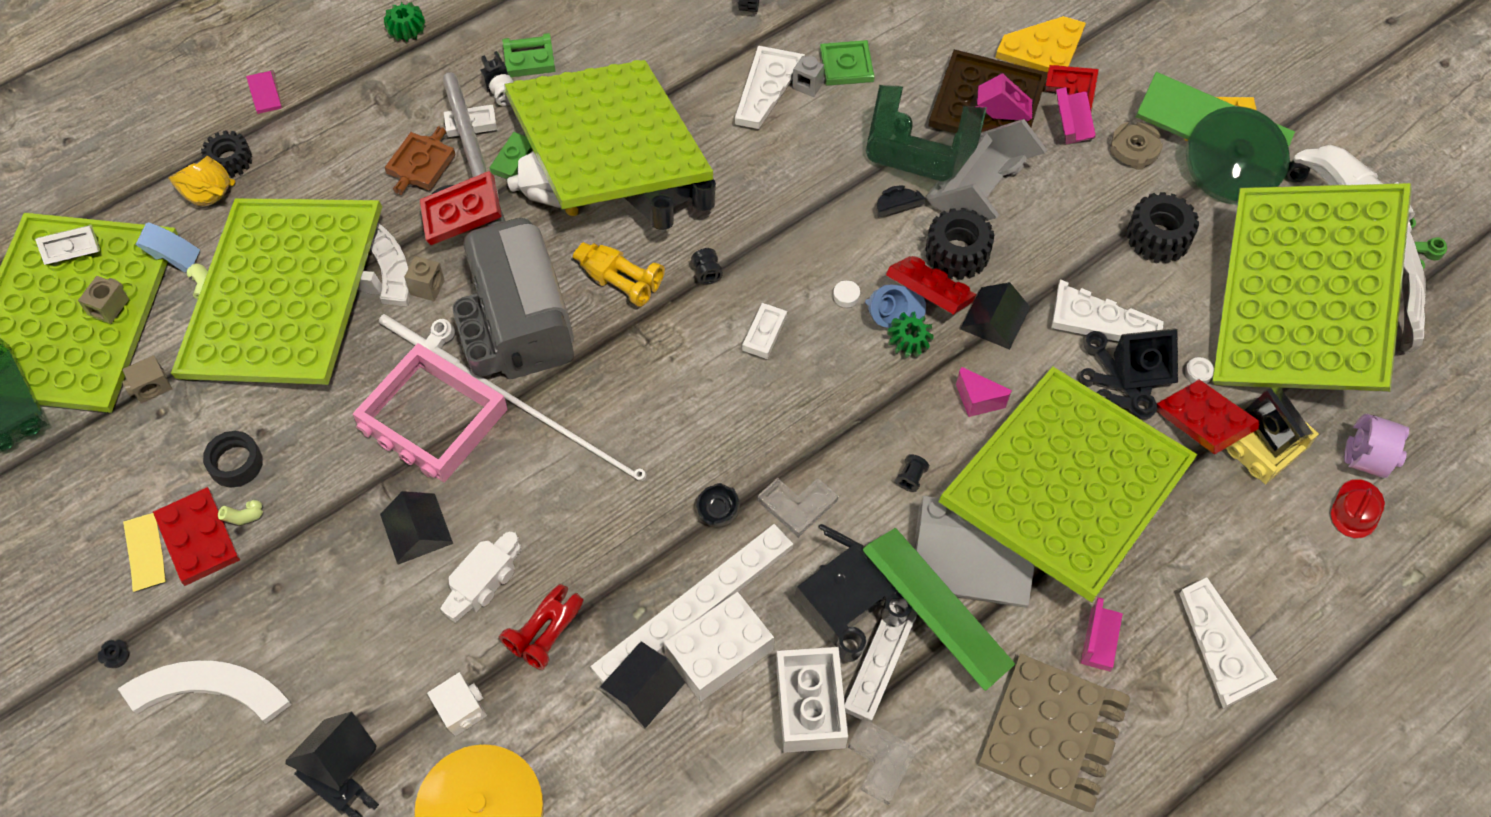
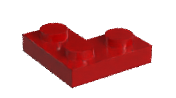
(1074, 80)

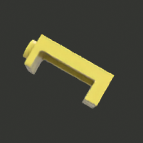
(1260, 461)

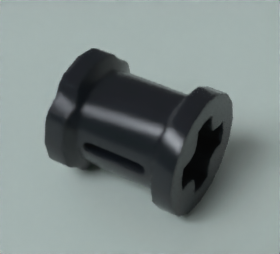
(912, 473)

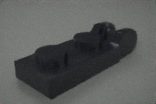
(341, 799)

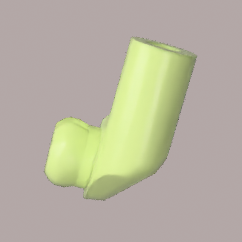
(198, 274)
(240, 517)

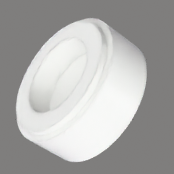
(846, 294)
(1200, 369)

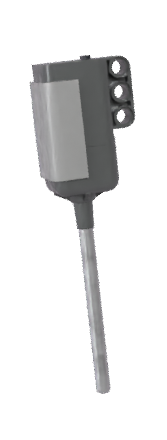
(518, 298)

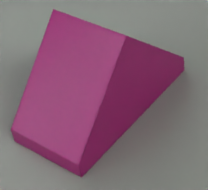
(264, 91)
(980, 393)

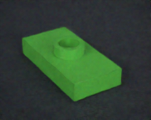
(507, 160)

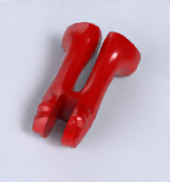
(550, 608)

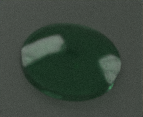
(1236, 151)

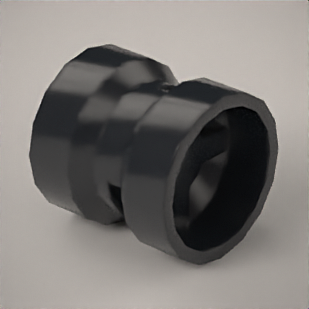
(707, 268)

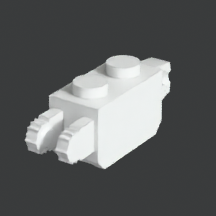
(480, 575)

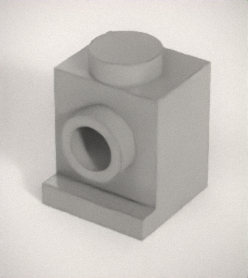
(811, 69)

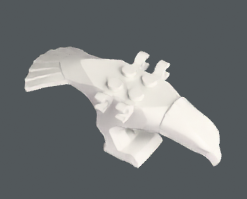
(1342, 168)

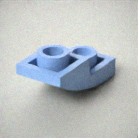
(167, 245)

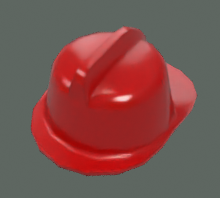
(1357, 508)

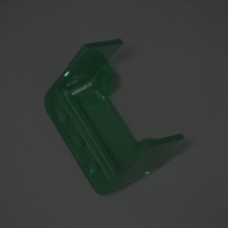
(893, 145)

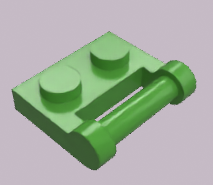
(529, 61)

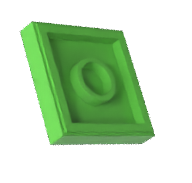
(847, 62)

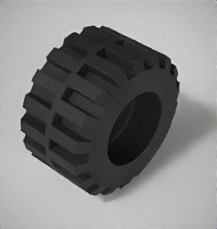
(964, 227)
(1161, 243)

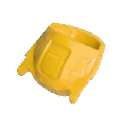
(202, 182)

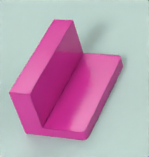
(1075, 116)
(1101, 637)

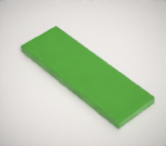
(1181, 107)
(939, 608)

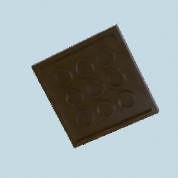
(961, 85)

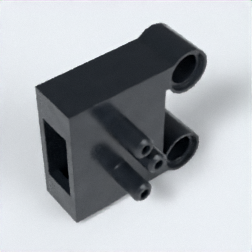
(660, 204)
(847, 593)

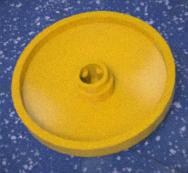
(480, 784)

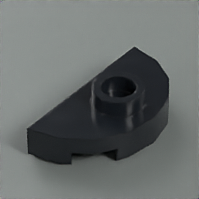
(898, 199)

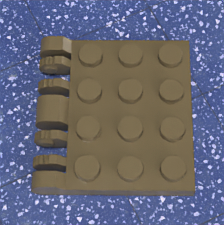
(1048, 732)

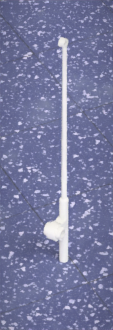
(442, 332)

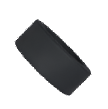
(241, 475)

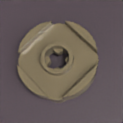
(1133, 155)

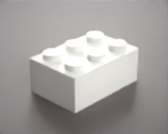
(719, 646)
(811, 699)

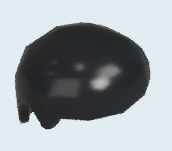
(718, 505)

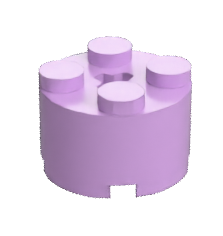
(1376, 446)

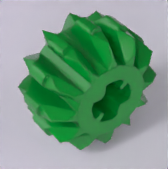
(404, 21)
(914, 327)

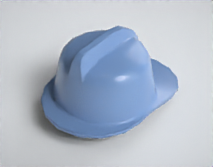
(893, 300)

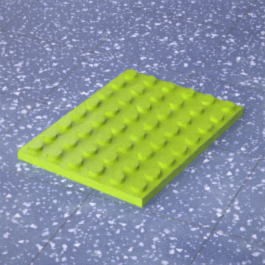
(606, 133)
(1314, 287)
(278, 291)
(59, 347)
(1069, 482)

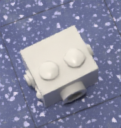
(458, 703)

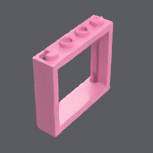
(421, 357)

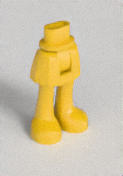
(603, 264)

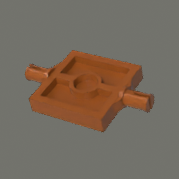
(420, 160)

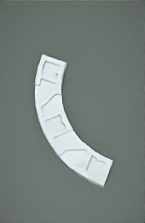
(392, 266)
(209, 678)

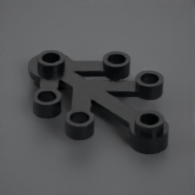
(1134, 398)

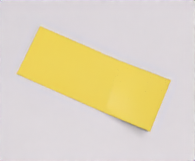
(144, 552)

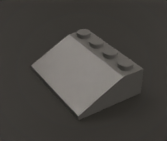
(970, 559)

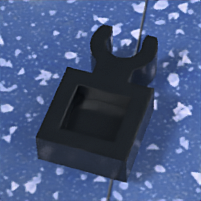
(492, 69)

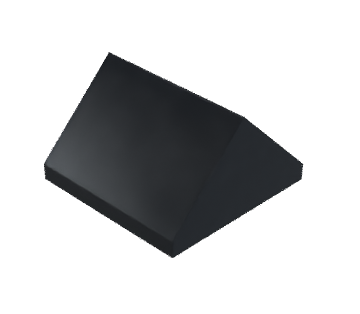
(997, 314)
(1147, 358)
(1279, 421)
(415, 525)
(643, 684)
(333, 751)

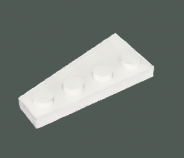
(766, 83)
(1083, 313)
(1227, 650)

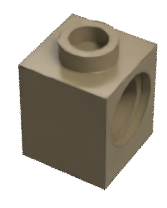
(424, 278)
(103, 299)
(146, 379)

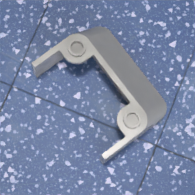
(997, 154)

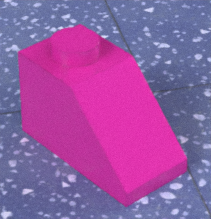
(1004, 99)

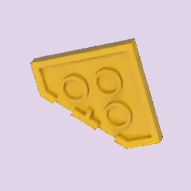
(1042, 44)

